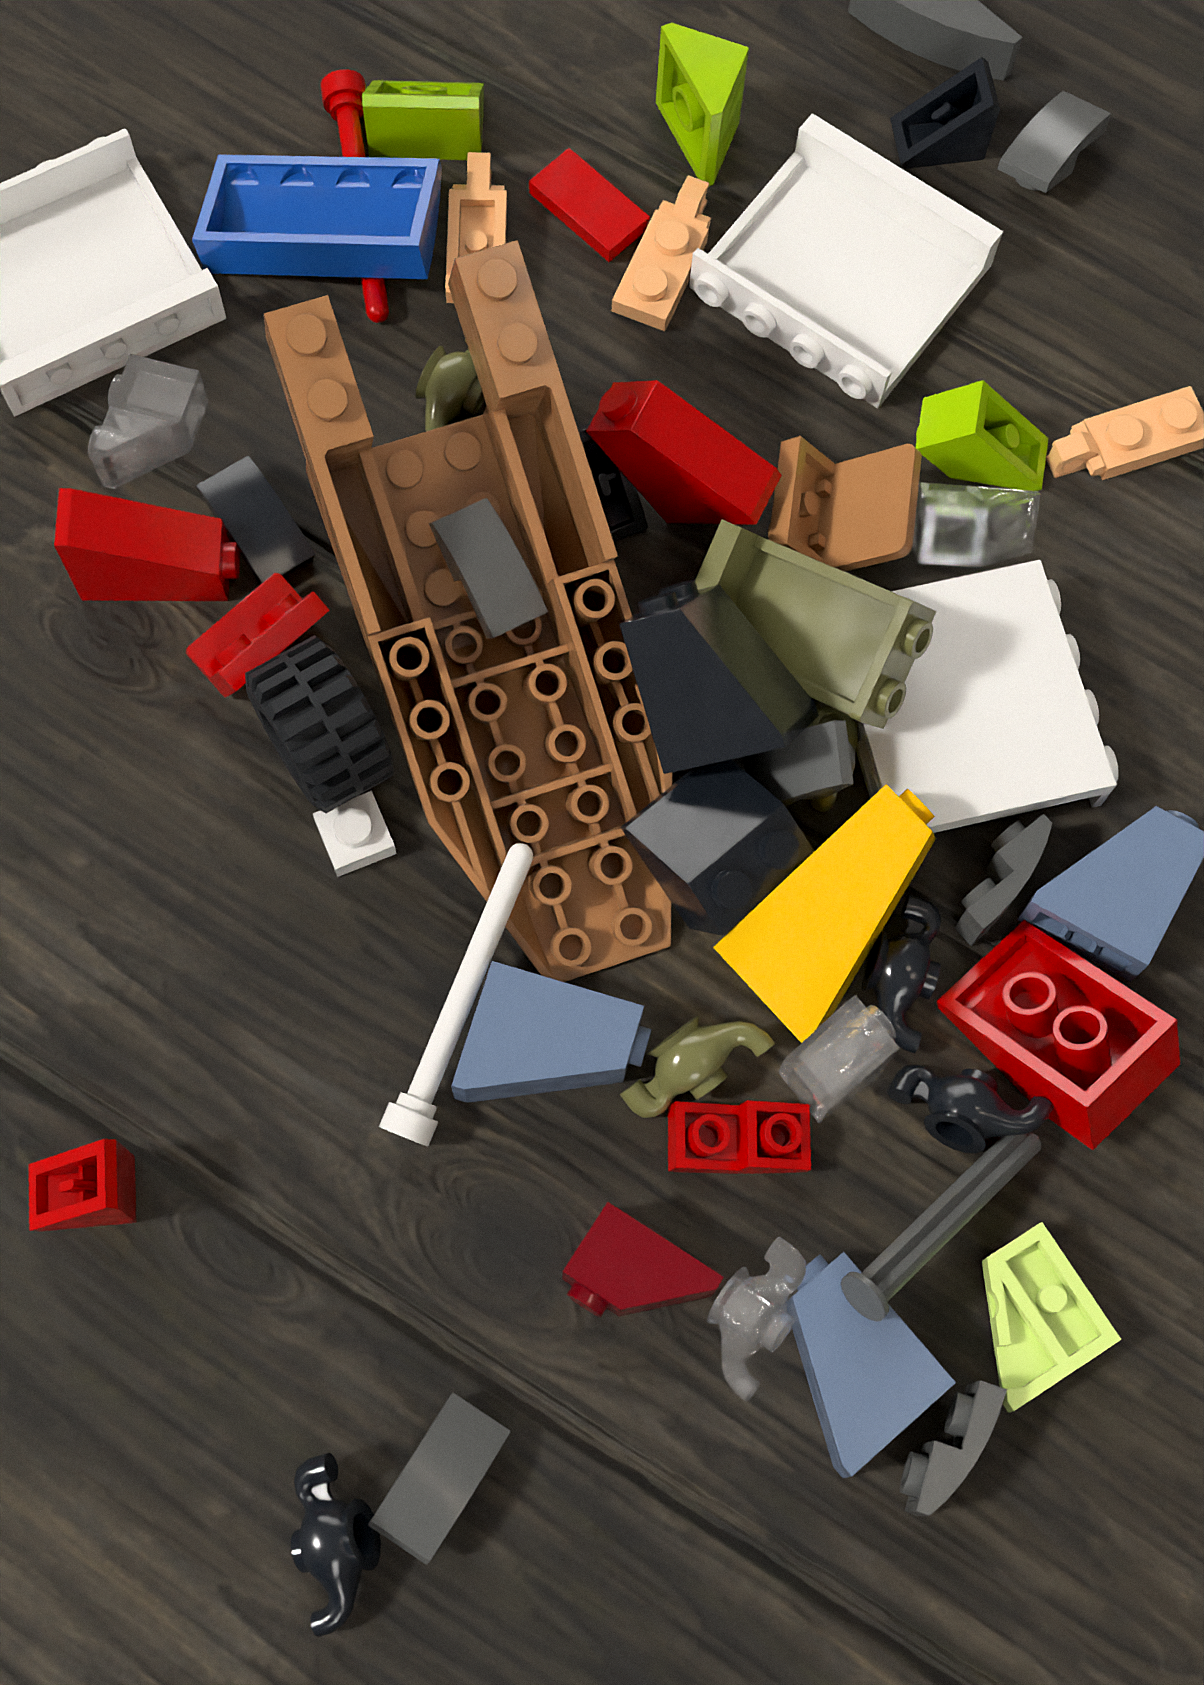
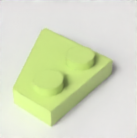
(1040, 1316)

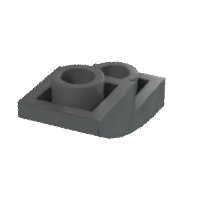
(1052, 140)
(489, 567)
(809, 767)
(1015, 859)
(941, 1468)
(439, 1478)

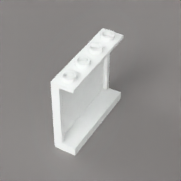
(847, 262)
(91, 273)
(992, 706)

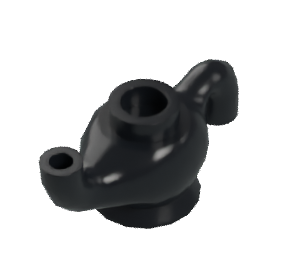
(902, 968)
(966, 1107)
(332, 1541)

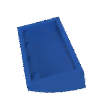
(320, 216)

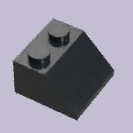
(717, 844)

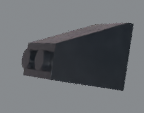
(710, 679)

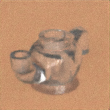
(754, 1313)

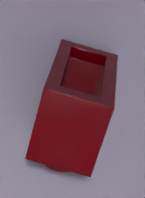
(633, 1268)

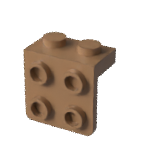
(846, 510)

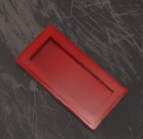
(589, 204)

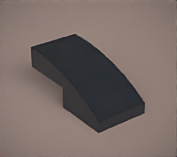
(255, 519)

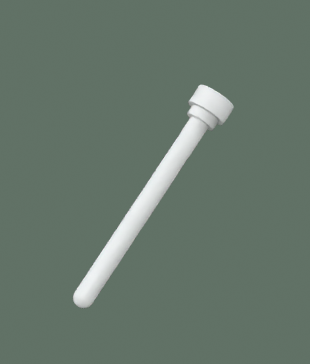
(414, 1111)

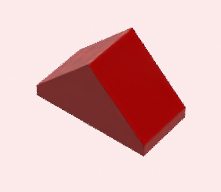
(83, 1188)

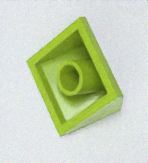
(700, 94)
(423, 119)

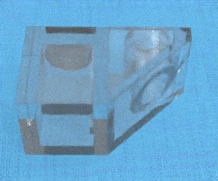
(148, 421)
(973, 524)
(840, 1057)

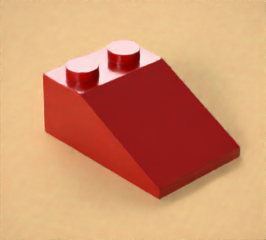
(1064, 1031)

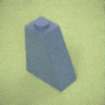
(1122, 893)
(545, 1038)
(861, 1372)

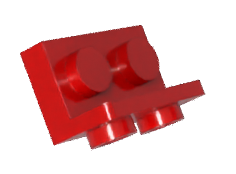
(254, 632)

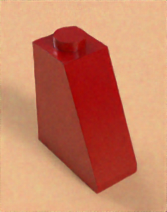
(681, 457)
(142, 550)

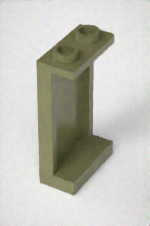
(828, 628)

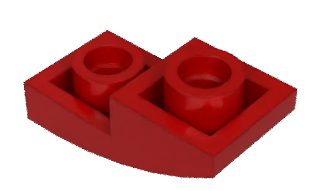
(739, 1138)

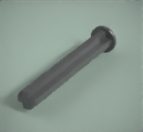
(908, 1253)

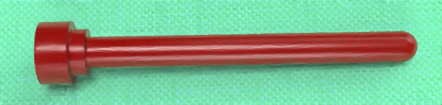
(343, 101)

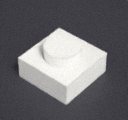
(355, 834)

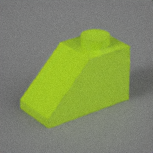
(981, 438)

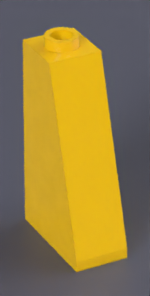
(825, 917)

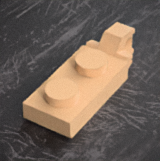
(475, 213)
(664, 258)
(1131, 436)

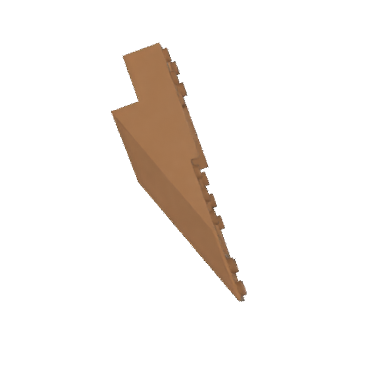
(514, 731)

